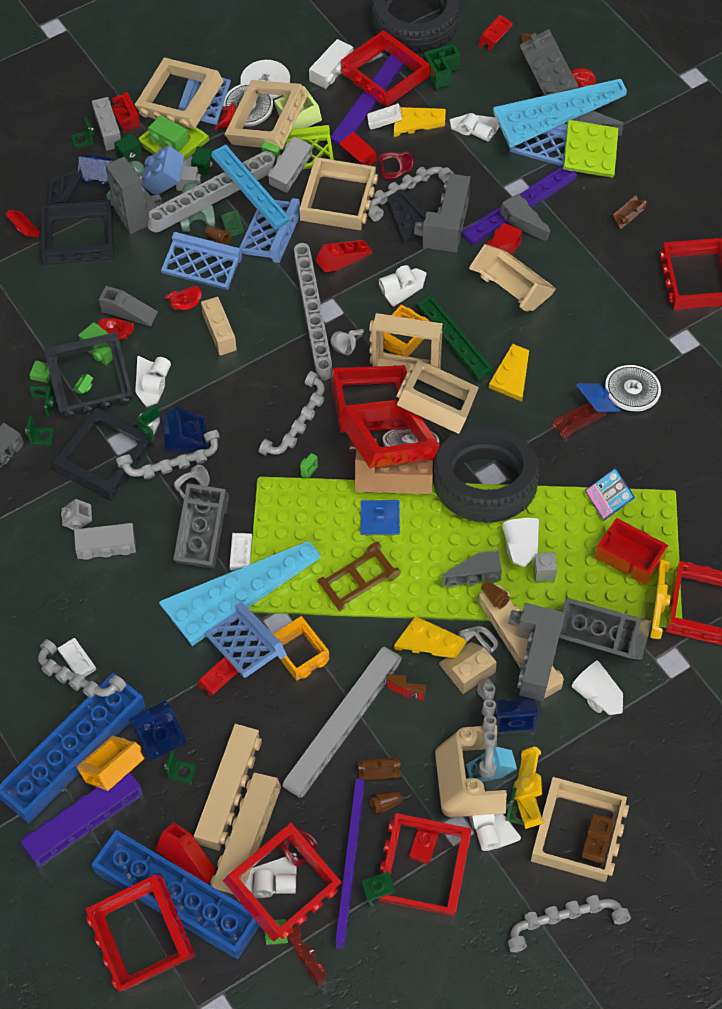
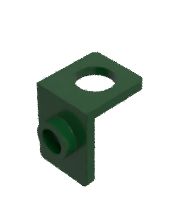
(86, 134)
(232, 223)
(48, 396)
(146, 418)
(33, 433)
(173, 765)
(512, 809)
(378, 887)

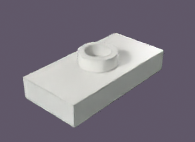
(384, 116)
(240, 550)
(76, 658)

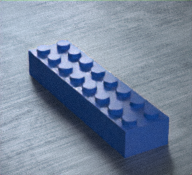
(56, 758)
(199, 905)

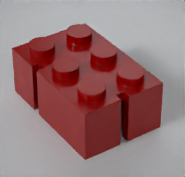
(631, 551)

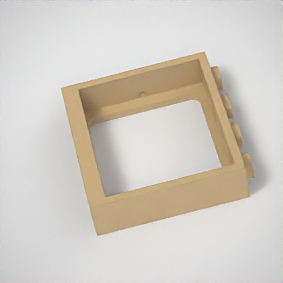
(191, 116)
(282, 129)
(344, 171)
(406, 327)
(430, 407)
(592, 797)

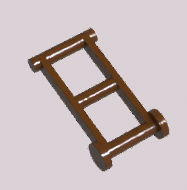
(373, 550)

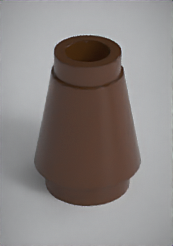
(218, 235)
(497, 596)
(384, 801)

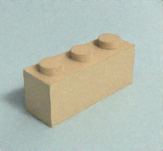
(218, 326)

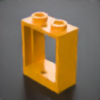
(395, 345)
(292, 631)
(110, 762)

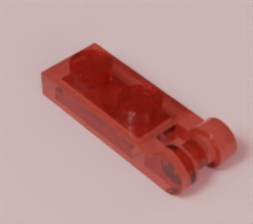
(577, 419)
(306, 955)

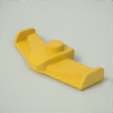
(661, 601)
(528, 788)

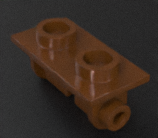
(629, 211)
(379, 768)

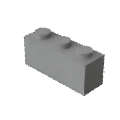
(106, 122)
(289, 164)
(105, 541)

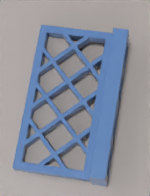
(190, 90)
(557, 132)
(283, 234)
(206, 247)
(257, 632)

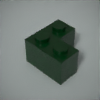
(442, 63)

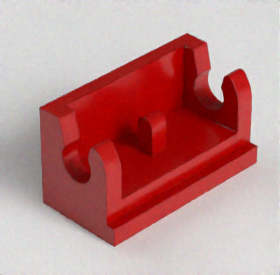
(495, 32)
(125, 112)
(359, 149)
(217, 677)

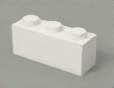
(329, 64)

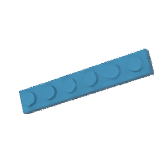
(250, 187)

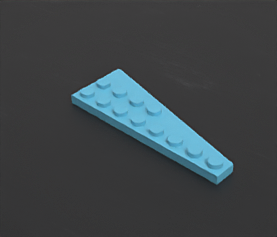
(537, 115)
(215, 600)

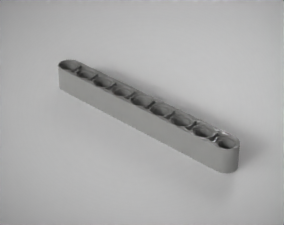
(205, 194)
(313, 311)
(341, 722)

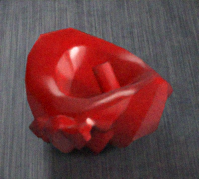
(583, 77)
(227, 115)
(184, 299)
(120, 326)

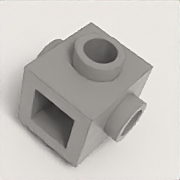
(76, 514)

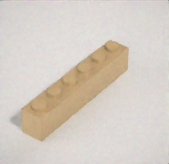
(515, 645)
(227, 787)
(247, 829)

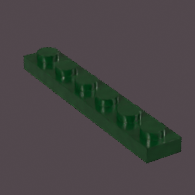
(455, 338)

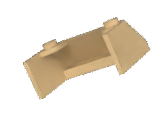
(513, 276)
(462, 795)

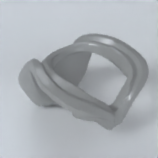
(342, 341)
(197, 472)
(469, 633)

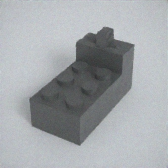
(548, 63)
(128, 195)
(445, 228)
(201, 525)
(604, 629)
(542, 630)

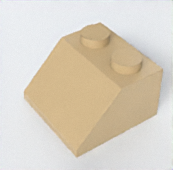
(469, 667)

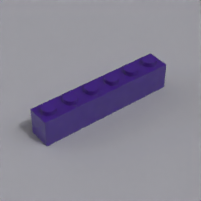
(79, 819)

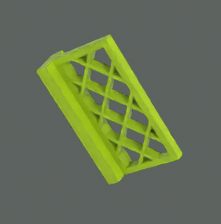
(312, 136)

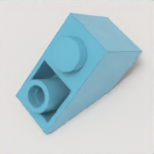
(504, 764)

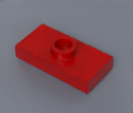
(22, 223)
(424, 846)

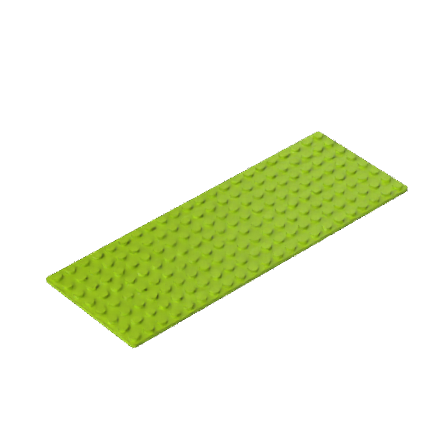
(438, 540)

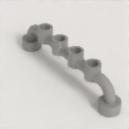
(422, 174)
(298, 426)
(166, 465)
(76, 680)
(486, 691)
(573, 910)

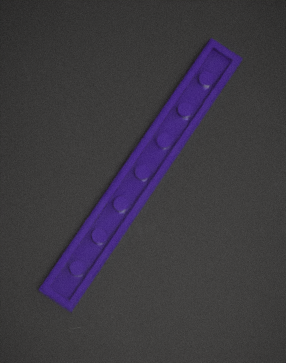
(367, 102)
(533, 195)
(350, 864)

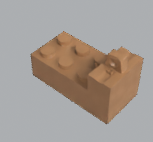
(399, 478)

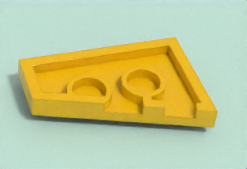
(419, 119)
(511, 373)
(429, 638)

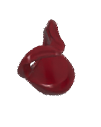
(405, 161)
(284, 846)

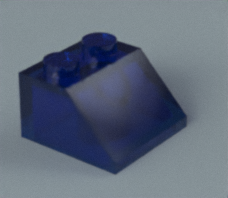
(94, 168)
(184, 431)
(516, 715)
(158, 730)

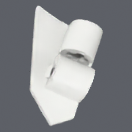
(480, 126)
(402, 284)
(151, 379)
(521, 539)
(599, 689)
(493, 831)
(272, 878)

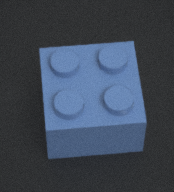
(162, 170)

